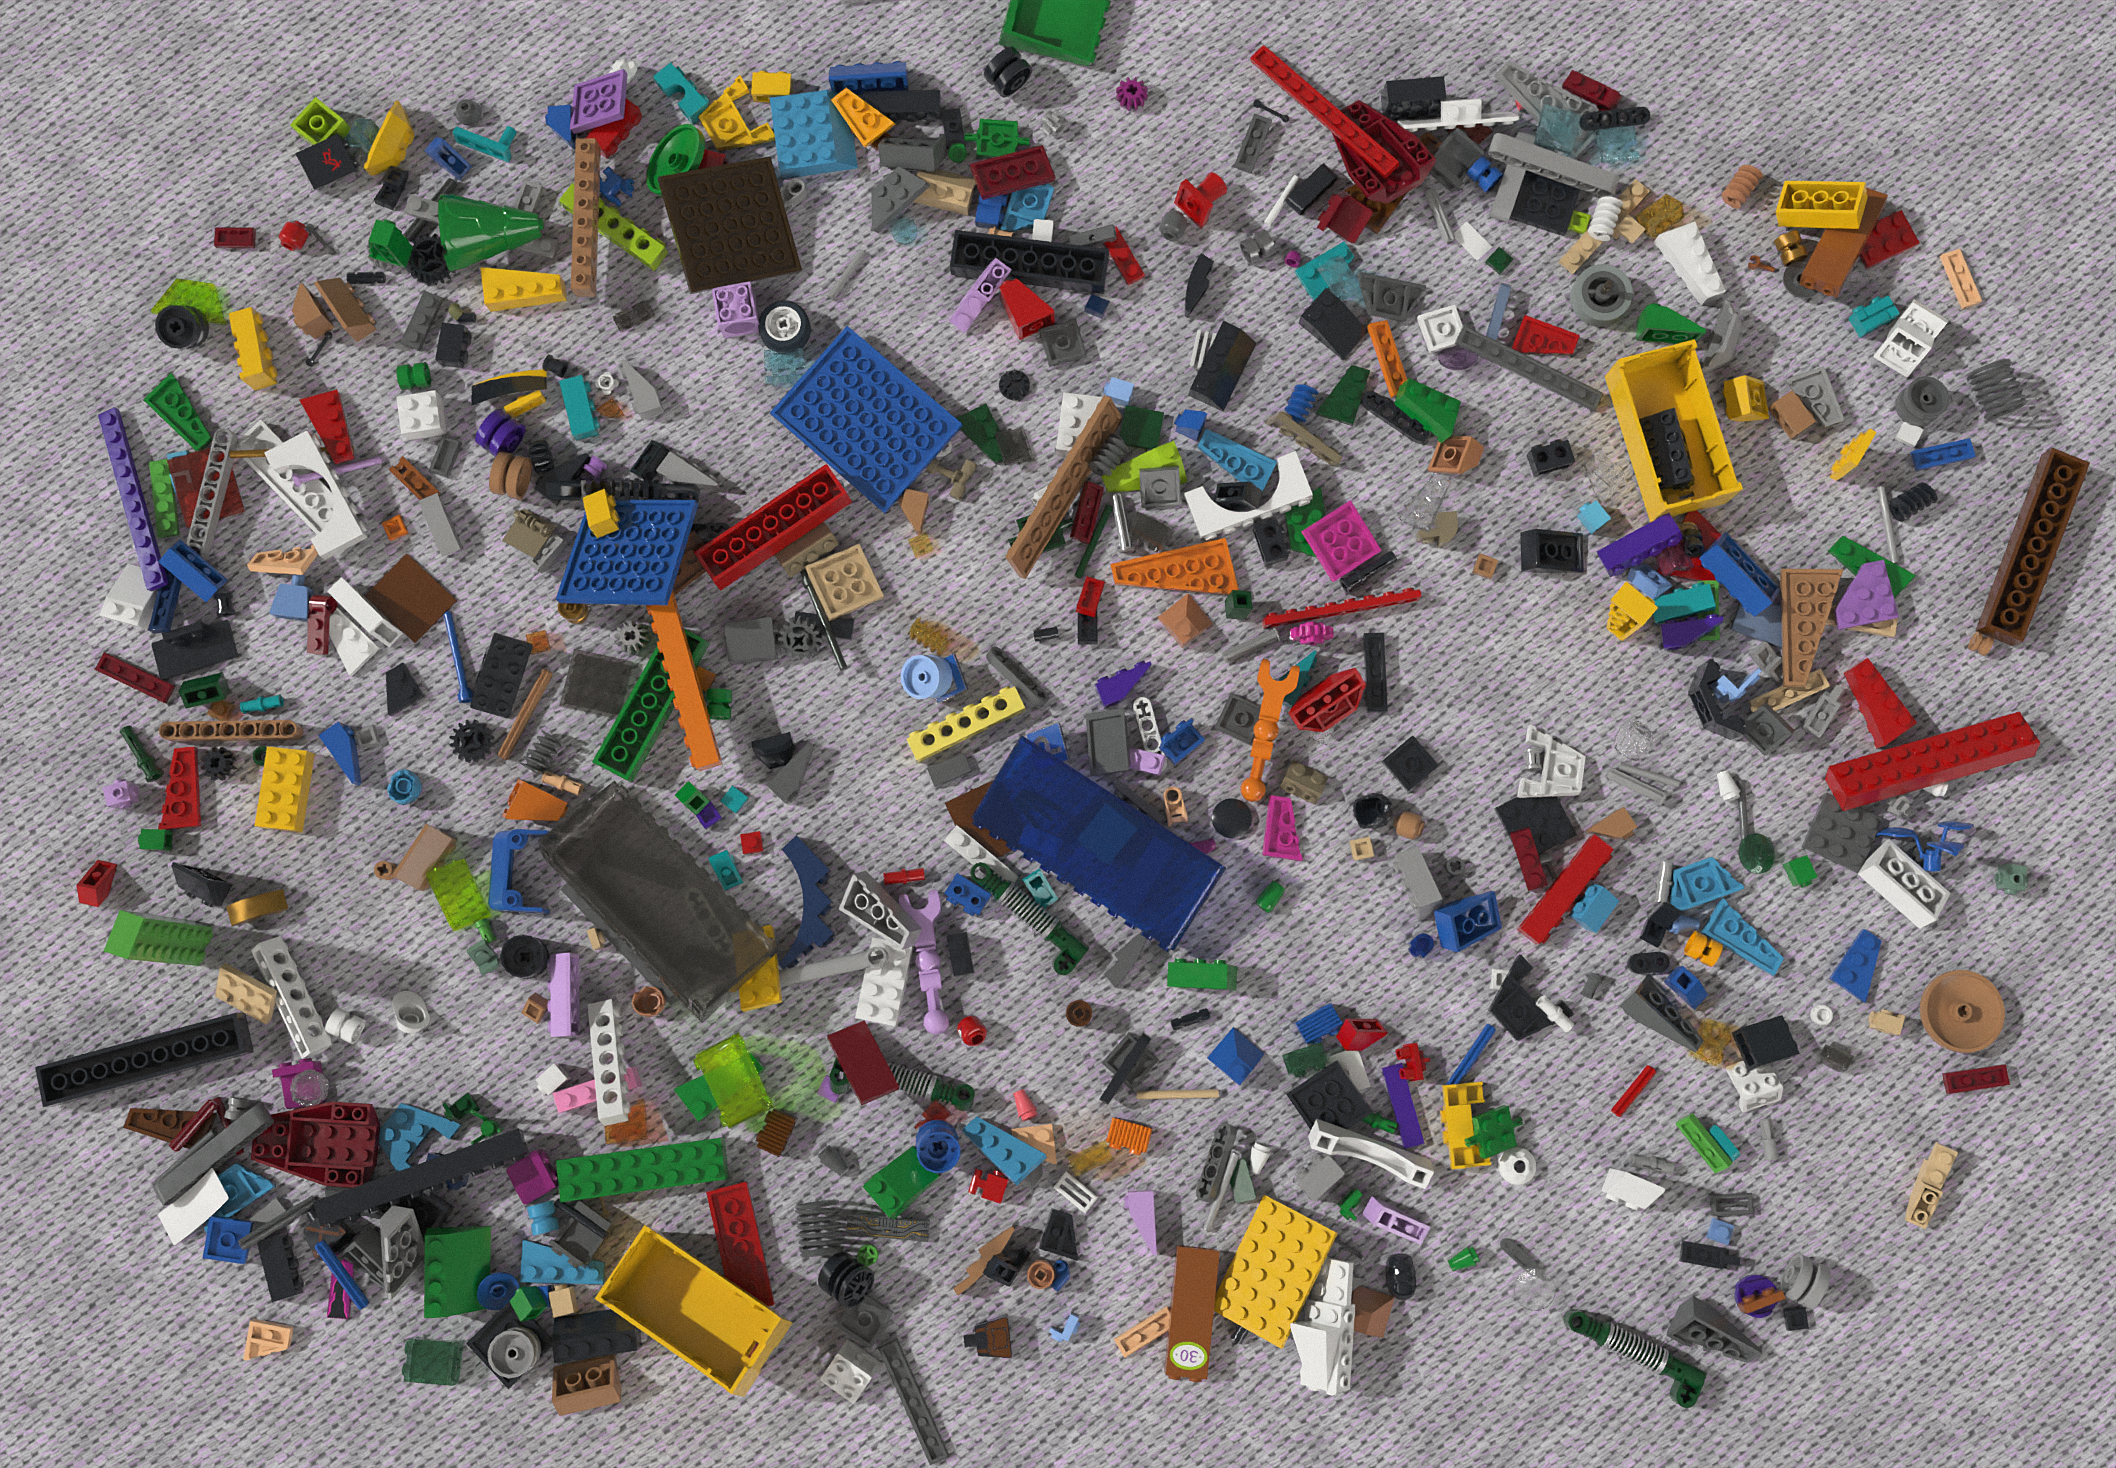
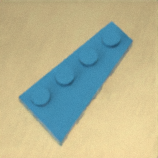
(1237, 459)
(1741, 938)
(1008, 1153)

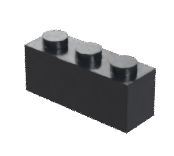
(280, 1267)

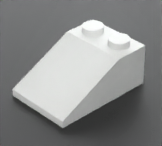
(130, 600)
(1631, 1189)

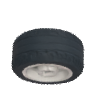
(784, 326)

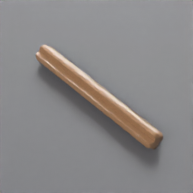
(525, 714)

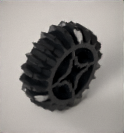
(426, 273)

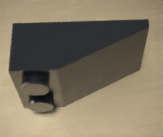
(1333, 324)
(1551, 551)
(201, 884)
(429, 1210)

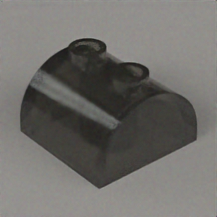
(1150, 531)

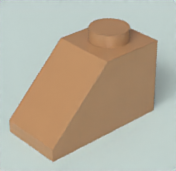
(914, 507)
(1614, 826)

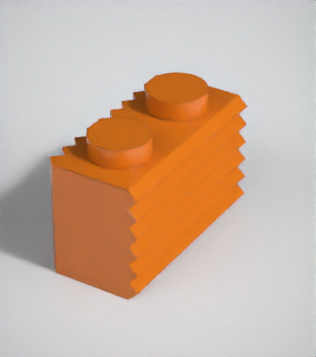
(1128, 1135)

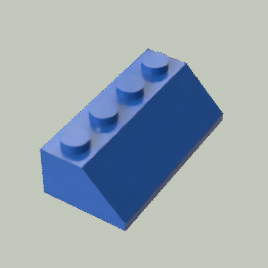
(869, 77)
(1739, 574)

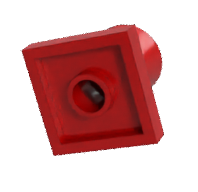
(1198, 201)

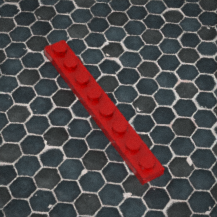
(1349, 606)

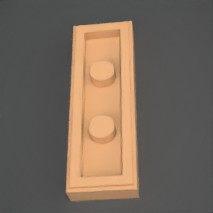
(1960, 278)
(1143, 1332)

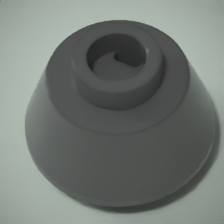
(468, 112)

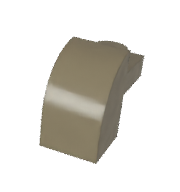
(1445, 529)

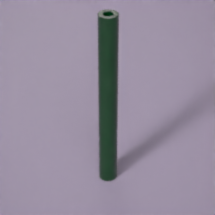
(1094, 540)

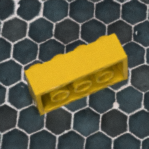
(1821, 204)
(284, 789)

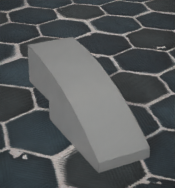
(440, 524)

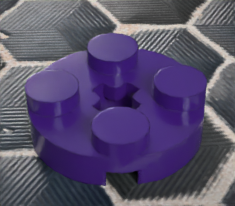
(1747, 1286)

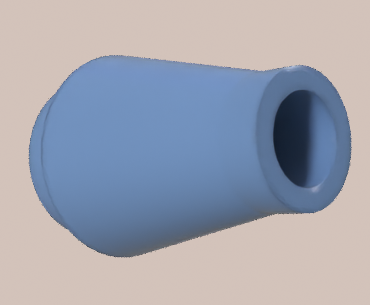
(1684, 924)

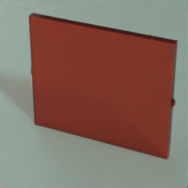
(187, 476)

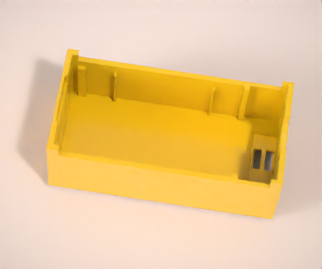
(1663, 381)
(693, 1311)

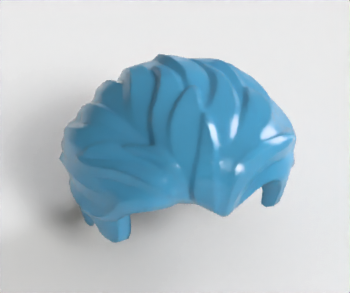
(404, 787)

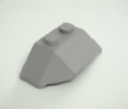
(1722, 339)

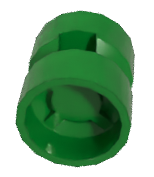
(410, 376)
(719, 703)

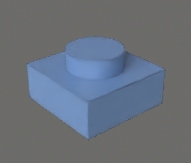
(1720, 1231)

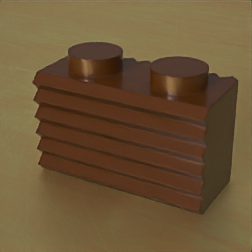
(776, 1131)

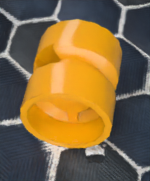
(1696, 945)

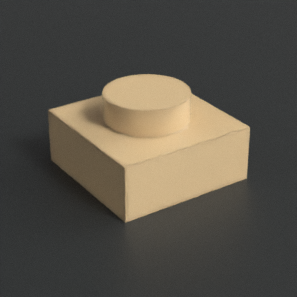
(1361, 848)
(596, 938)

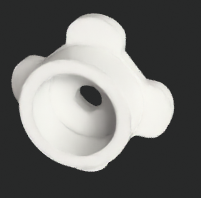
(606, 377)

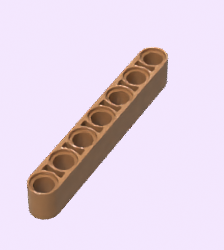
(222, 728)

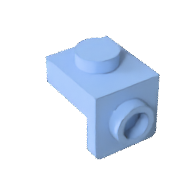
(1070, 1327)

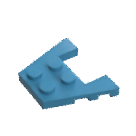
(408, 1129)

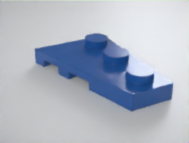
(1858, 965)

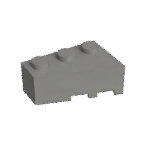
(1418, 883)

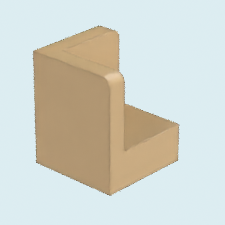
(1629, 229)

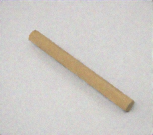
(1171, 1094)

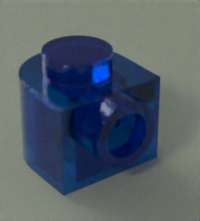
(1420, 945)

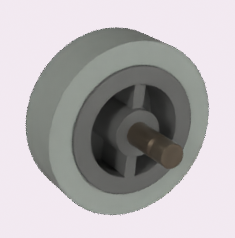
(1601, 295)

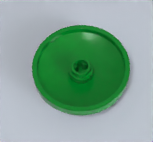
(676, 153)

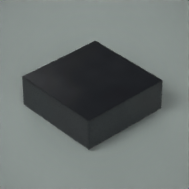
(1796, 1318)

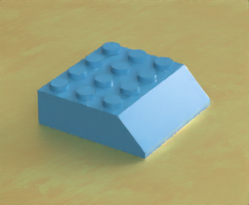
(811, 135)

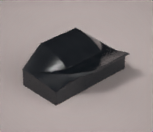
(774, 750)

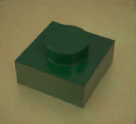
(1499, 260)

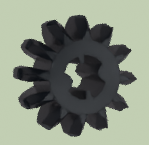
(541, 456)
(225, 760)

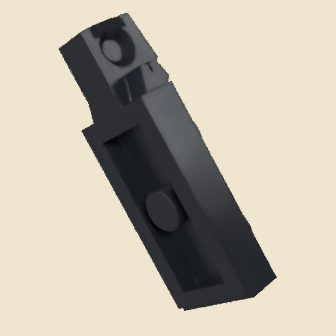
(1706, 1255)

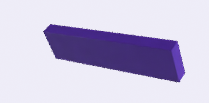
(1402, 1106)

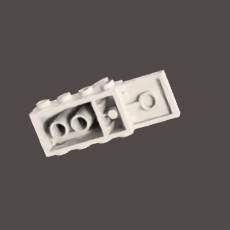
(1328, 1329)

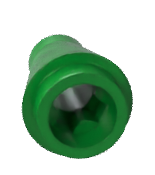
(1464, 1259)

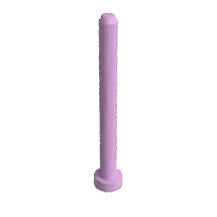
(298, 479)

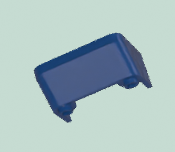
(501, 896)

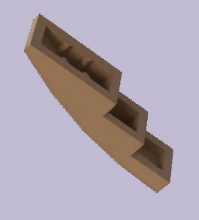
(987, 1251)

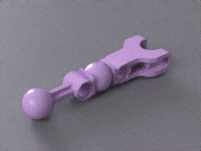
(928, 960)

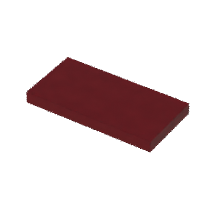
(1012, 172)
(863, 1062)

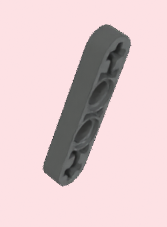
(1017, 677)
(1213, 1161)

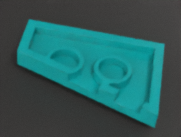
(1311, 277)

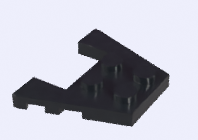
(1516, 1008)

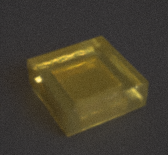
(920, 545)

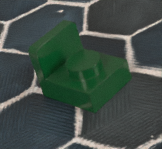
(461, 1109)

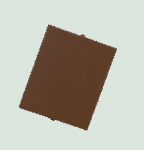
(410, 598)
(961, 811)

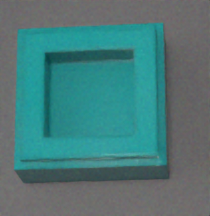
(734, 799)

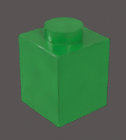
(692, 798)
(155, 840)
(1800, 871)
(528, 1303)

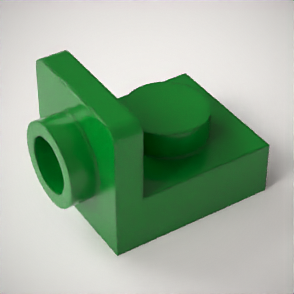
(1352, 1200)

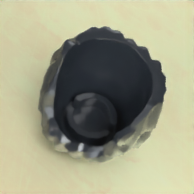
(1372, 810)

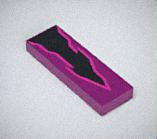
(339, 1301)

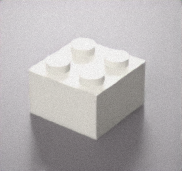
(421, 415)

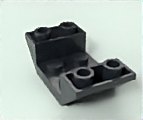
(1705, 705)

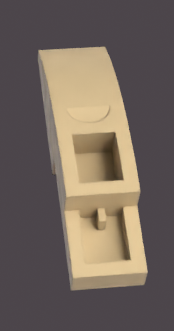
(1928, 1185)

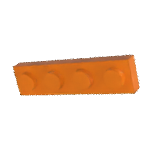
(1387, 356)

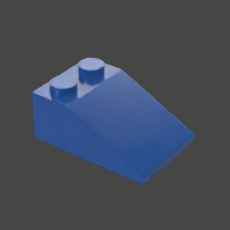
(1467, 921)

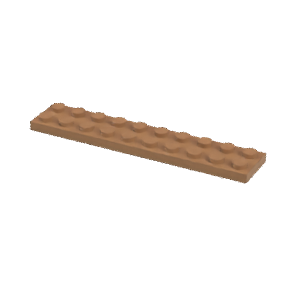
(1063, 488)

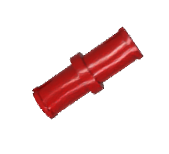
(904, 876)

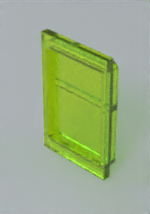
(458, 894)

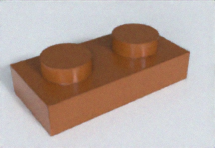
(1769, 1296)

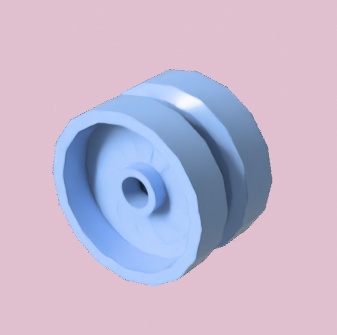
(926, 676)

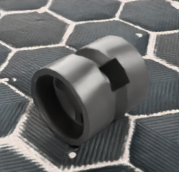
(1257, 247)

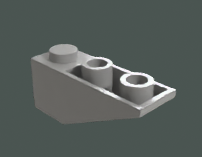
(644, 394)
(680, 472)

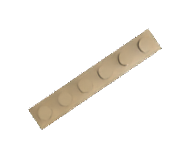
(1586, 244)

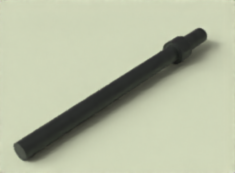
(824, 621)

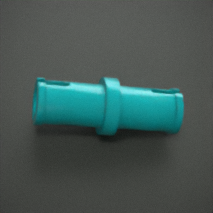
(262, 704)

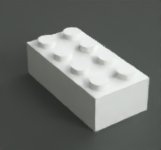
(885, 985)

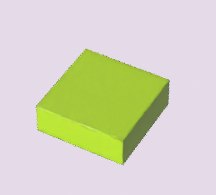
(1579, 222)

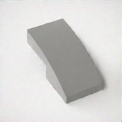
(1768, 661)

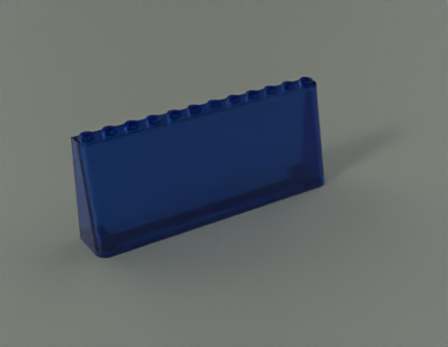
(1098, 844)

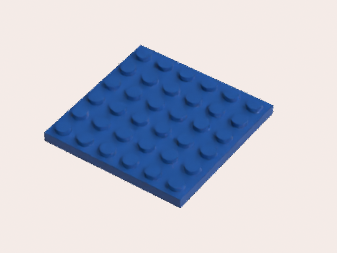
(634, 562)

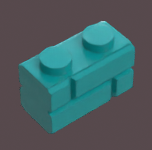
(1877, 314)

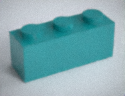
(580, 407)
(1684, 603)

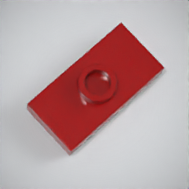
(1090, 596)

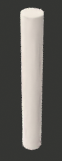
(1282, 200)

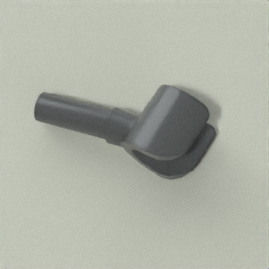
(1546, 859)

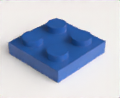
(223, 1239)

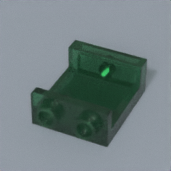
(433, 1361)

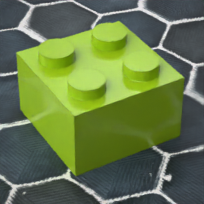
(319, 123)

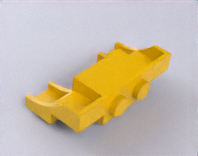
(1459, 1124)

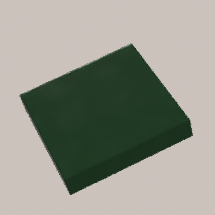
(1141, 427)

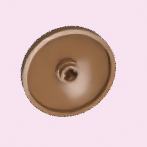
(1962, 1011)

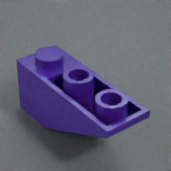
(1682, 634)
(1116, 688)

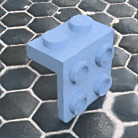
(1727, 691)

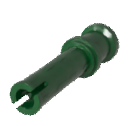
(142, 762)

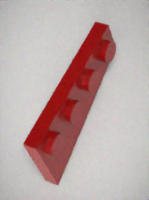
(330, 423)
(183, 793)

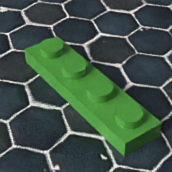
(164, 499)

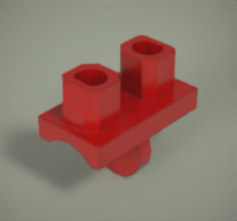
(1414, 1061)

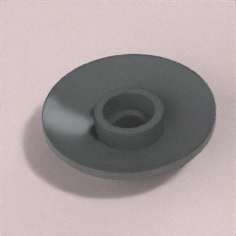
(1790, 280)

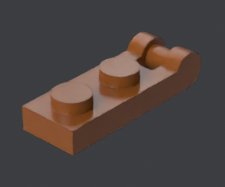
(413, 479)

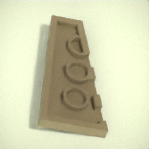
(1304, 438)

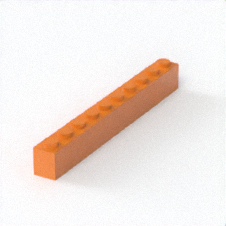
(685, 684)

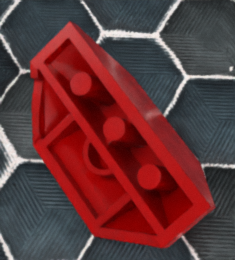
(1328, 701)

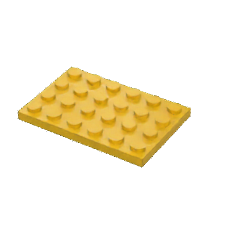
(1273, 1271)

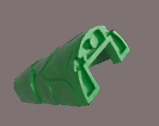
(482, 229)

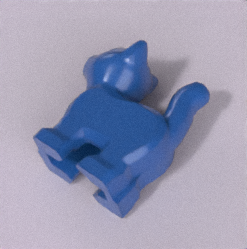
(613, 184)

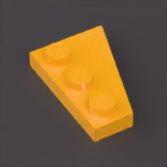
(861, 117)

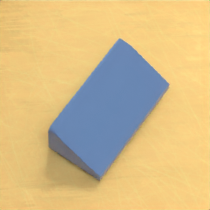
(1648, 580)

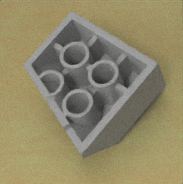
(401, 1248)

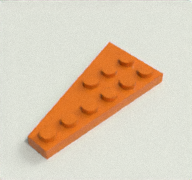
(1191, 568)

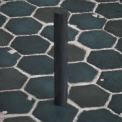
(581, 1218)

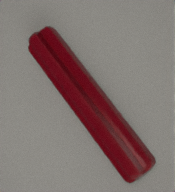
(193, 1125)

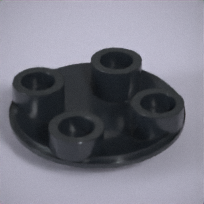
(1231, 818)

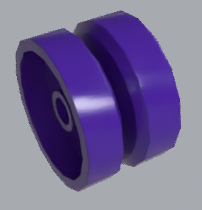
(500, 433)

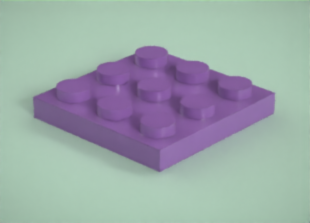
(599, 101)

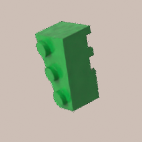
(1428, 406)

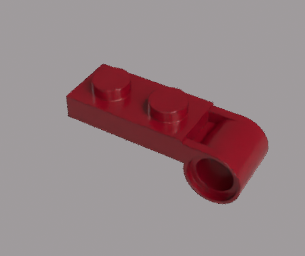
(1592, 91)
(318, 623)

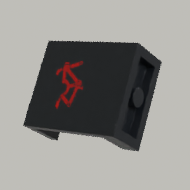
(328, 161)

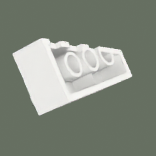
(1692, 262)

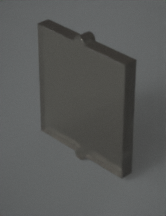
(1014, 446)

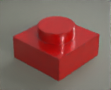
(752, 842)

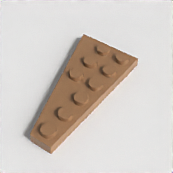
(1804, 613)

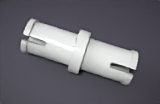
(1555, 1013)

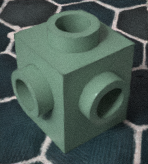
(2011, 878)

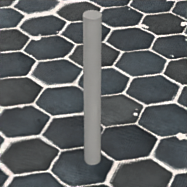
(1888, 524)
(1221, 1192)

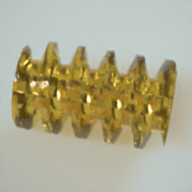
(929, 637)

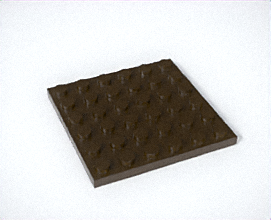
(729, 224)

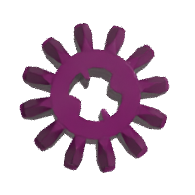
(1126, 98)

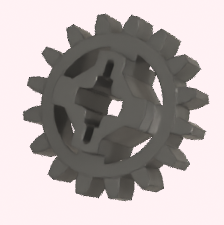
(804, 645)

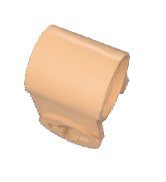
(1174, 807)

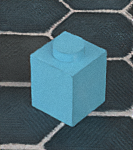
(1593, 516)

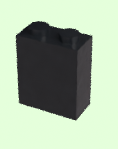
(1765, 1043)

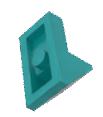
(726, 869)
(1040, 888)

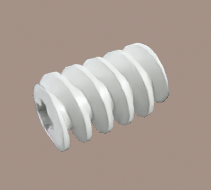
(1604, 218)

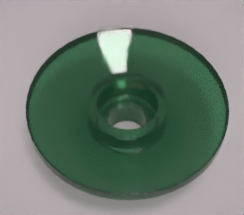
(1750, 855)

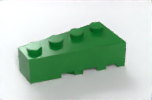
(698, 1096)

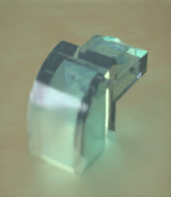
(362, 134)

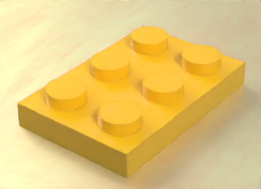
(1852, 454)

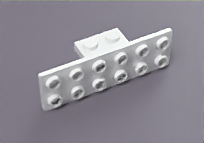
(1459, 112)

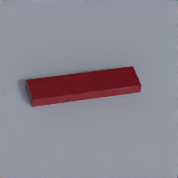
(135, 677)

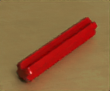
(1633, 1091)

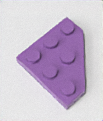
(1866, 598)

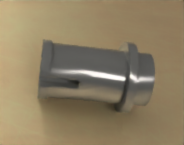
(1591, 985)

